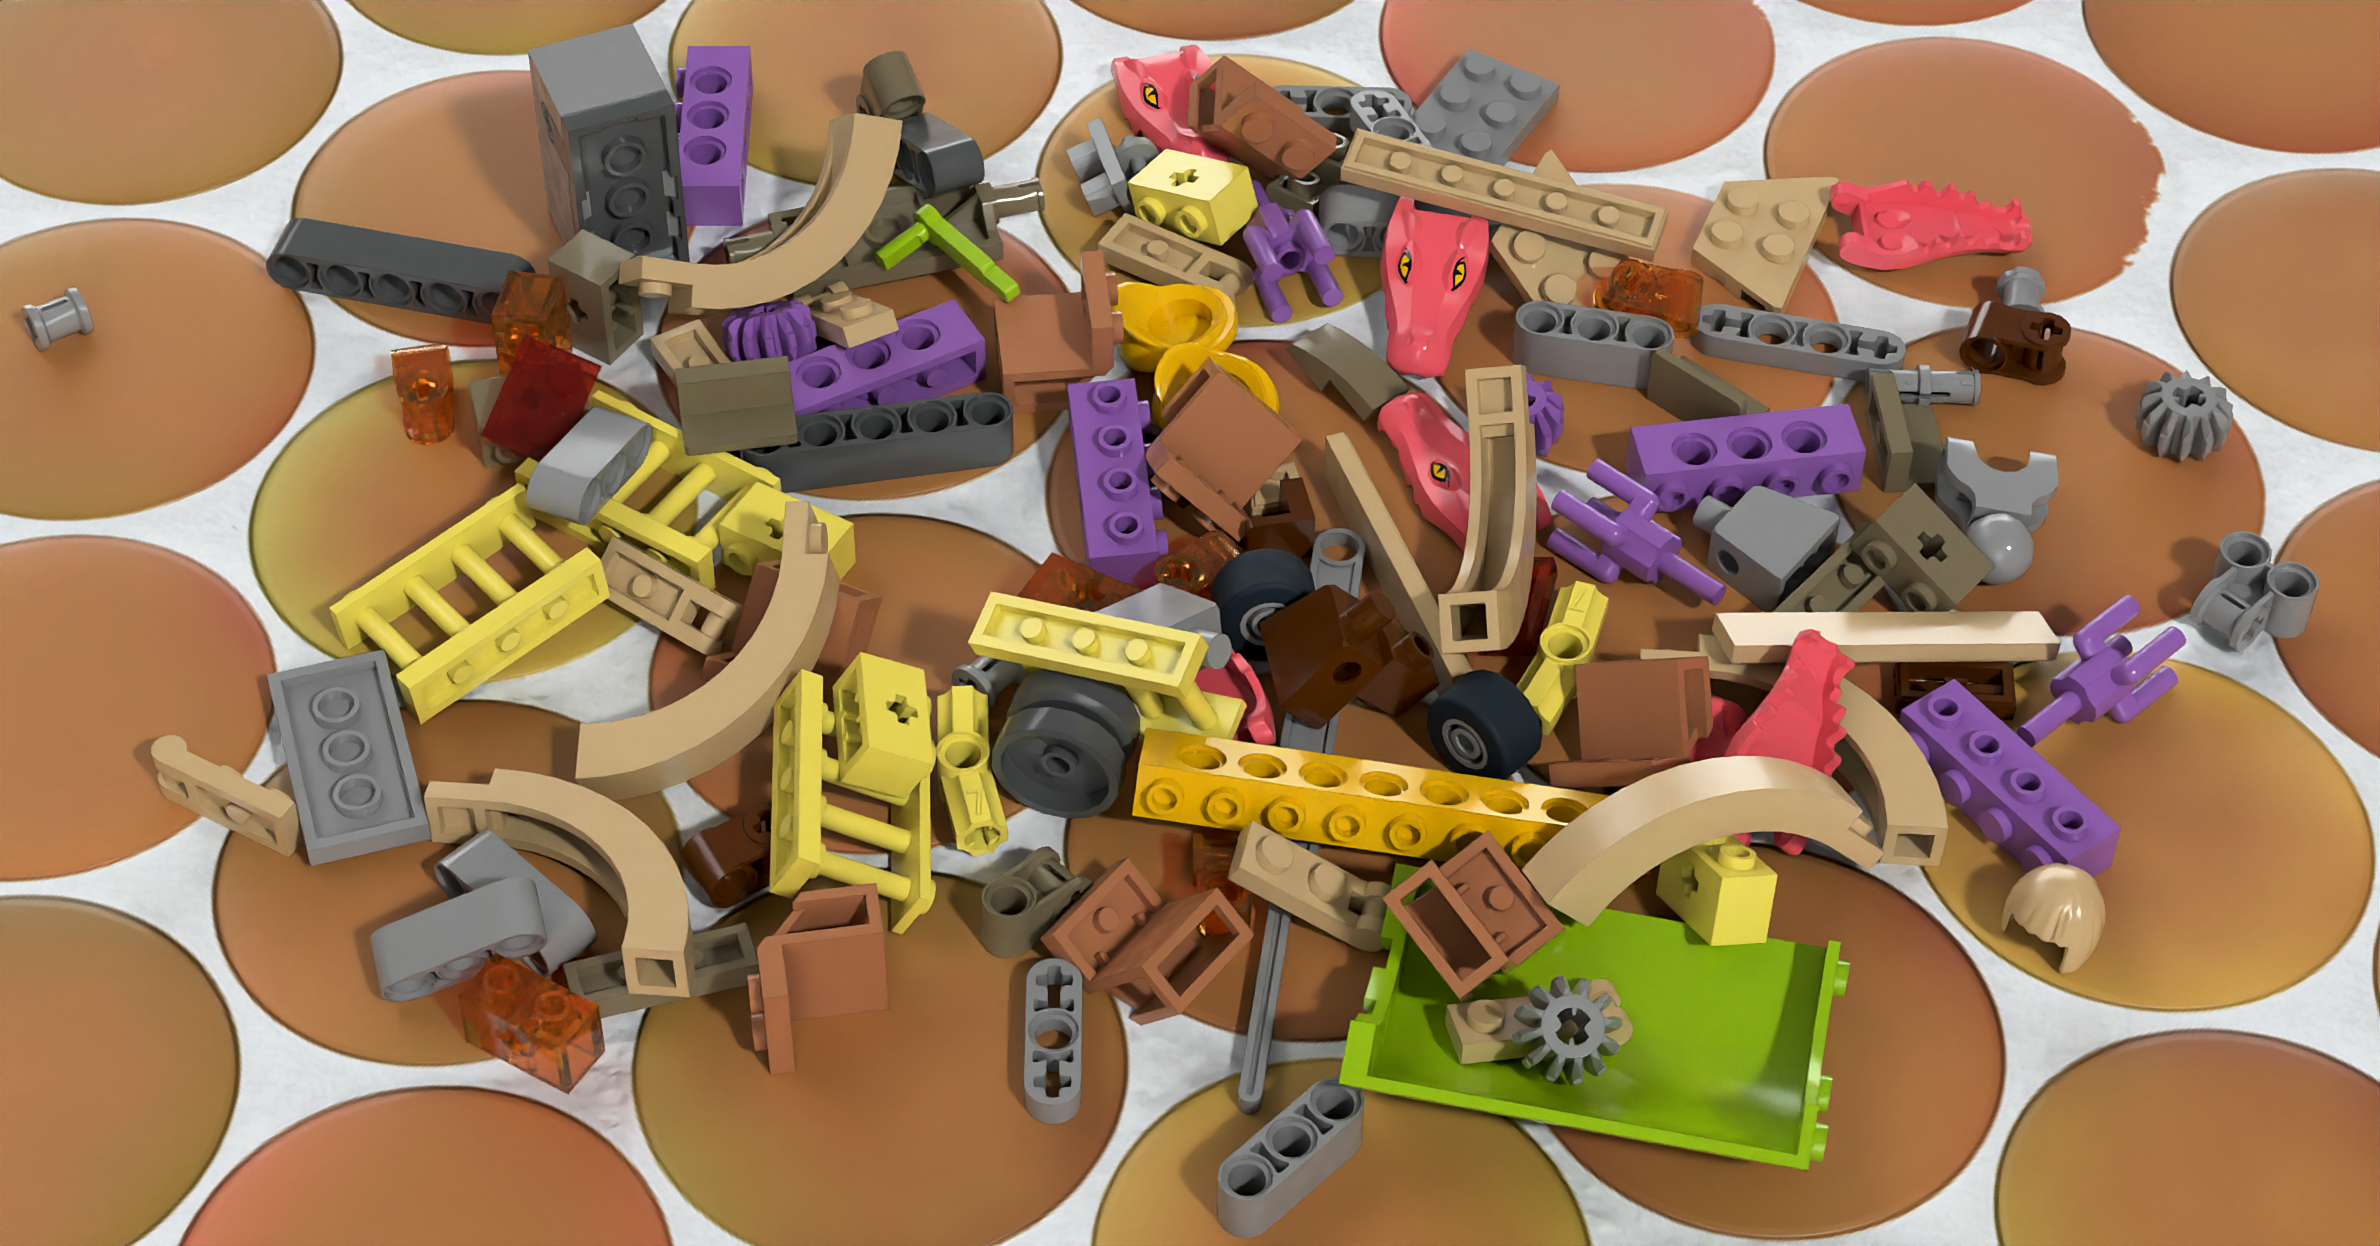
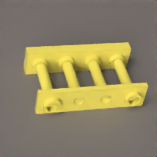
(712, 472)
(496, 639)
(1141, 659)
(801, 812)

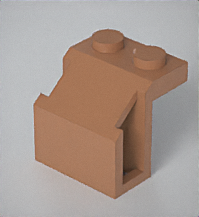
(1256, 123)
(1057, 339)
(1218, 447)
(847, 636)
(1636, 720)
(1476, 916)
(1140, 946)
(817, 966)

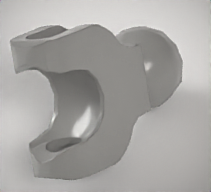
(1996, 506)

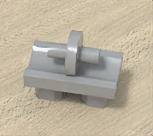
(1119, 163)

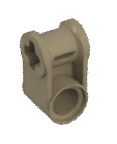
(890, 88)
(1027, 903)

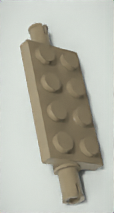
(968, 209)

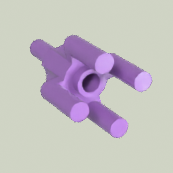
(1285, 245)
(1627, 537)
(2106, 676)

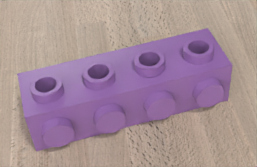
(1114, 481)
(2007, 784)

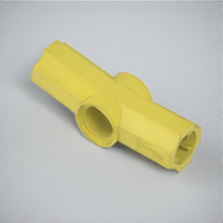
(1566, 641)
(966, 773)

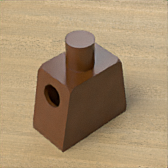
(1325, 650)

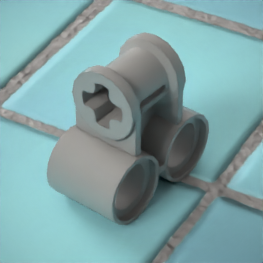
(2253, 594)

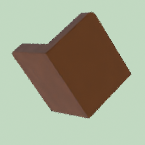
(1286, 530)

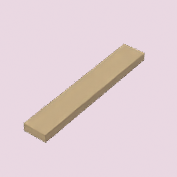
(1504, 194)
(1388, 553)
(1891, 635)

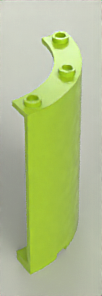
(1716, 1054)

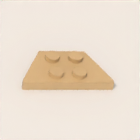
(1763, 236)
(1550, 266)

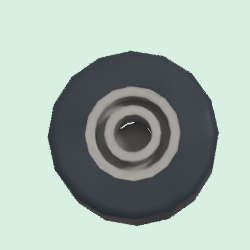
(1254, 589)
(1484, 726)

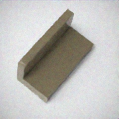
(1694, 392)
(736, 405)
(1902, 437)

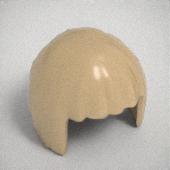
(2059, 907)

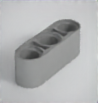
(1588, 343)
(589, 465)
(490, 859)
(457, 939)
(1279, 1181)

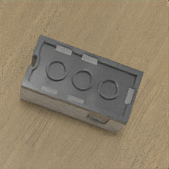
(609, 143)

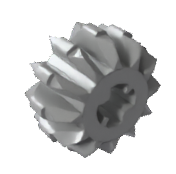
(2184, 416)
(1589, 1037)

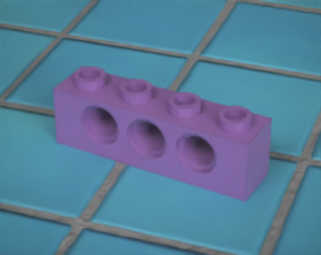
(714, 132)
(920, 361)
(1727, 456)

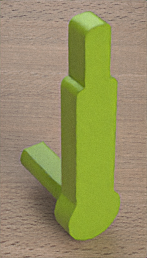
(934, 228)

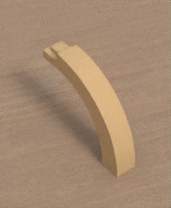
(843, 204)
(1498, 559)
(738, 703)
(1875, 756)
(1687, 807)
(595, 838)

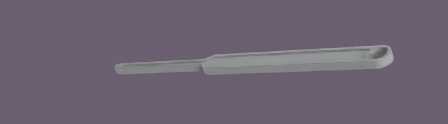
(1298, 736)

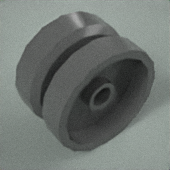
(1066, 744)

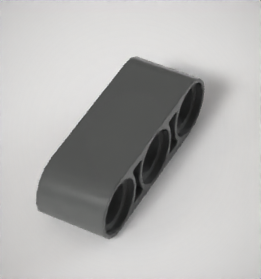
(937, 155)

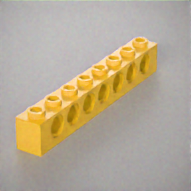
(1345, 798)

